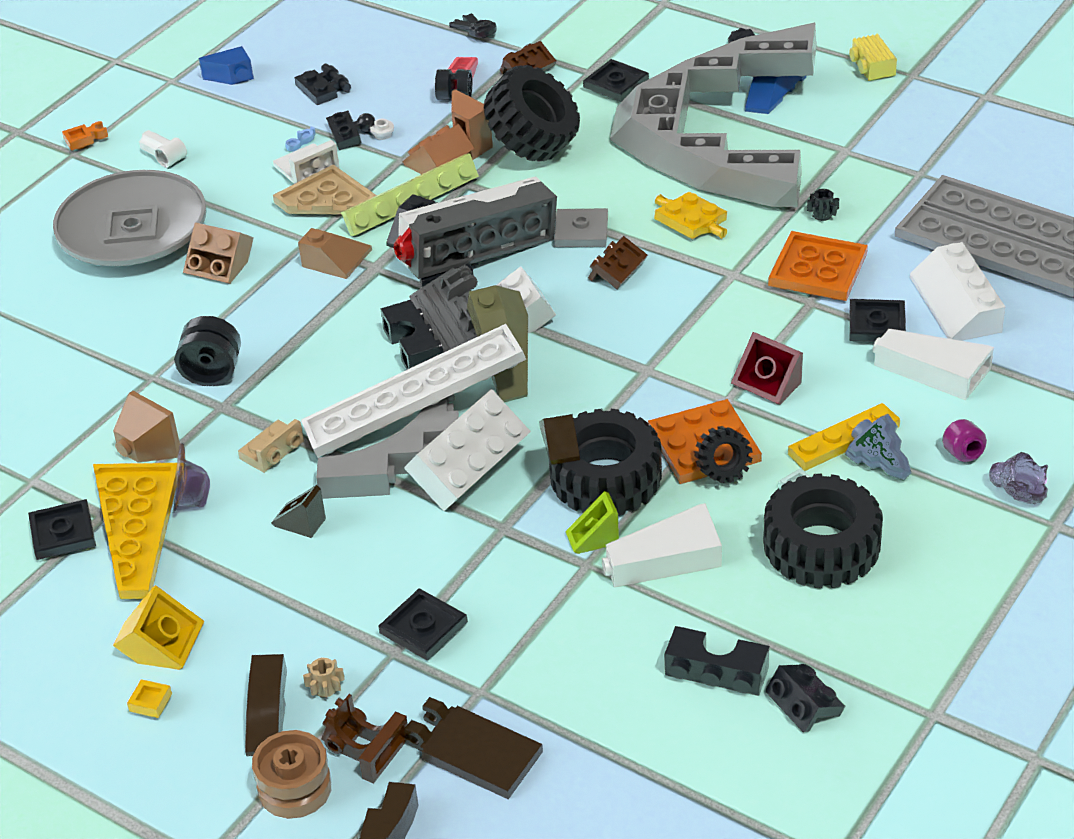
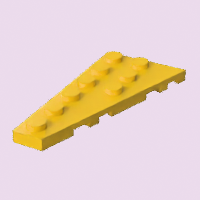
(136, 514)

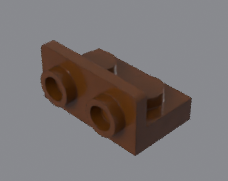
(531, 54)
(618, 263)

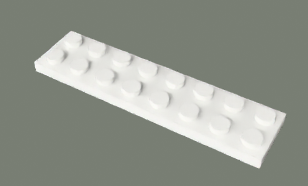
(412, 390)

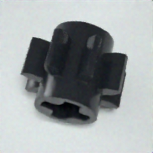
(823, 204)

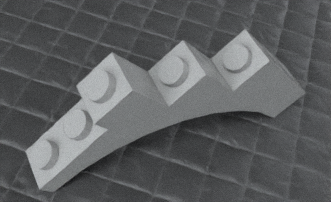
(375, 467)

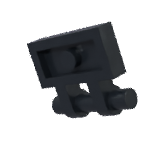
(319, 85)

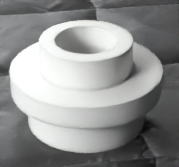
(382, 129)

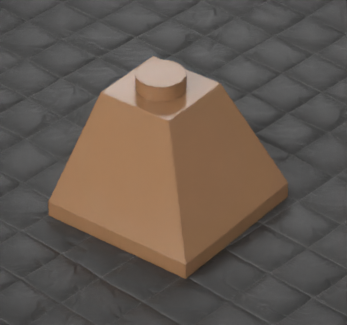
(331, 253)
(146, 430)

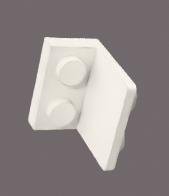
(307, 161)

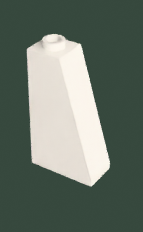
(934, 361)
(665, 549)

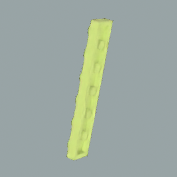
(427, 185)

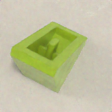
(595, 526)

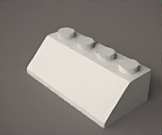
(958, 293)

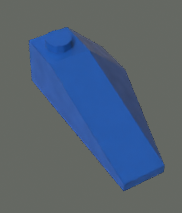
(768, 92)

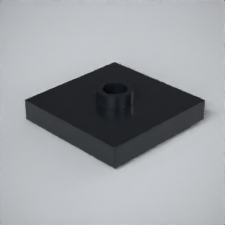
(615, 79)
(874, 317)
(61, 529)
(423, 624)

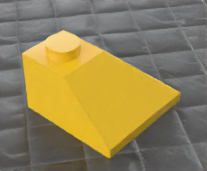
(159, 631)

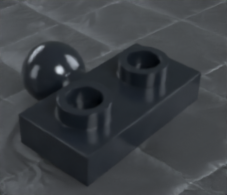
(346, 131)

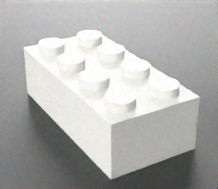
(467, 449)

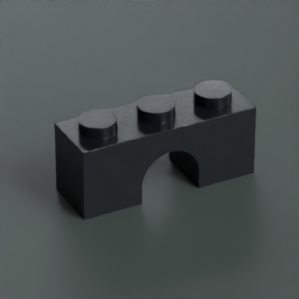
(407, 327)
(739, 670)

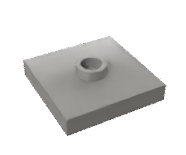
(581, 227)

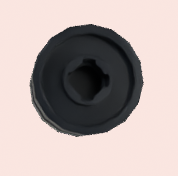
(445, 83)

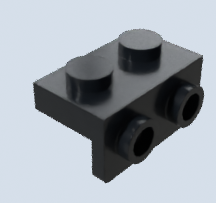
(803, 695)

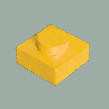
(149, 698)

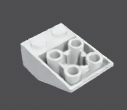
(536, 304)

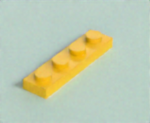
(834, 439)

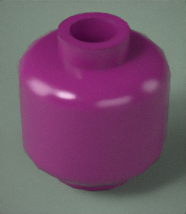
(964, 440)

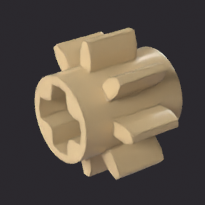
(323, 677)

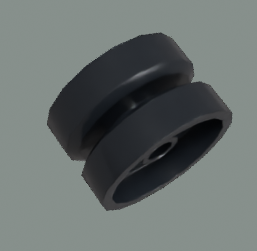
(207, 351)

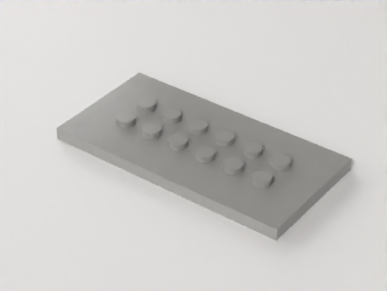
(996, 231)

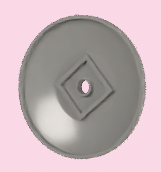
(98, 217)

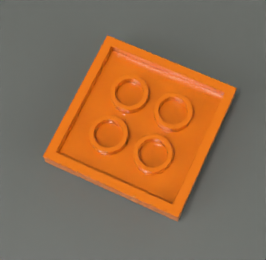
(818, 265)
(683, 429)

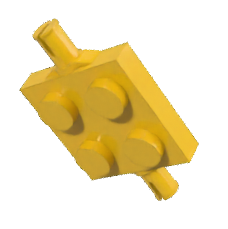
(691, 215)

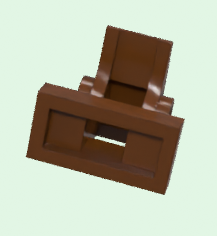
(349, 723)

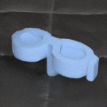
(304, 137)

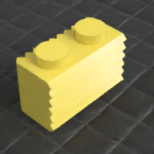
(873, 57)

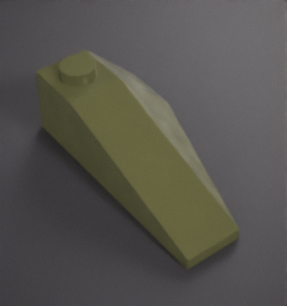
(491, 309)

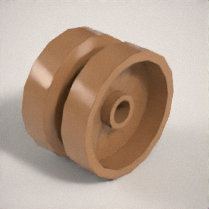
(292, 774)

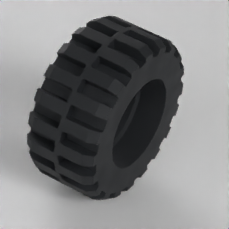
(531, 113)
(617, 438)
(818, 557)

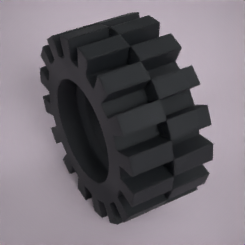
(734, 466)

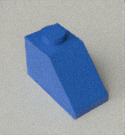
(227, 66)

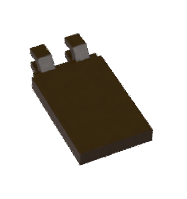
(473, 747)

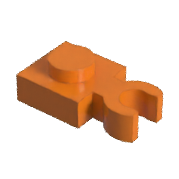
(82, 136)

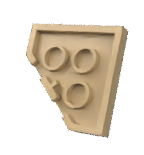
(322, 193)

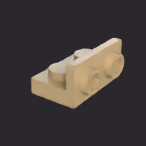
(272, 444)

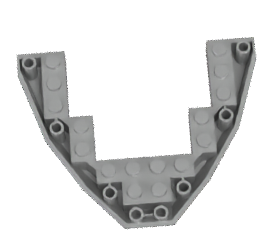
(655, 114)

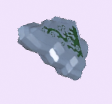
(879, 447)

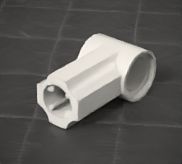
(165, 150)

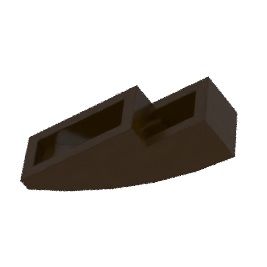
(265, 699)
(395, 815)

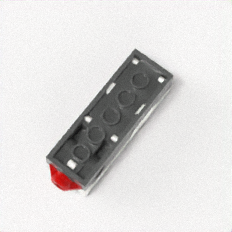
(476, 227)

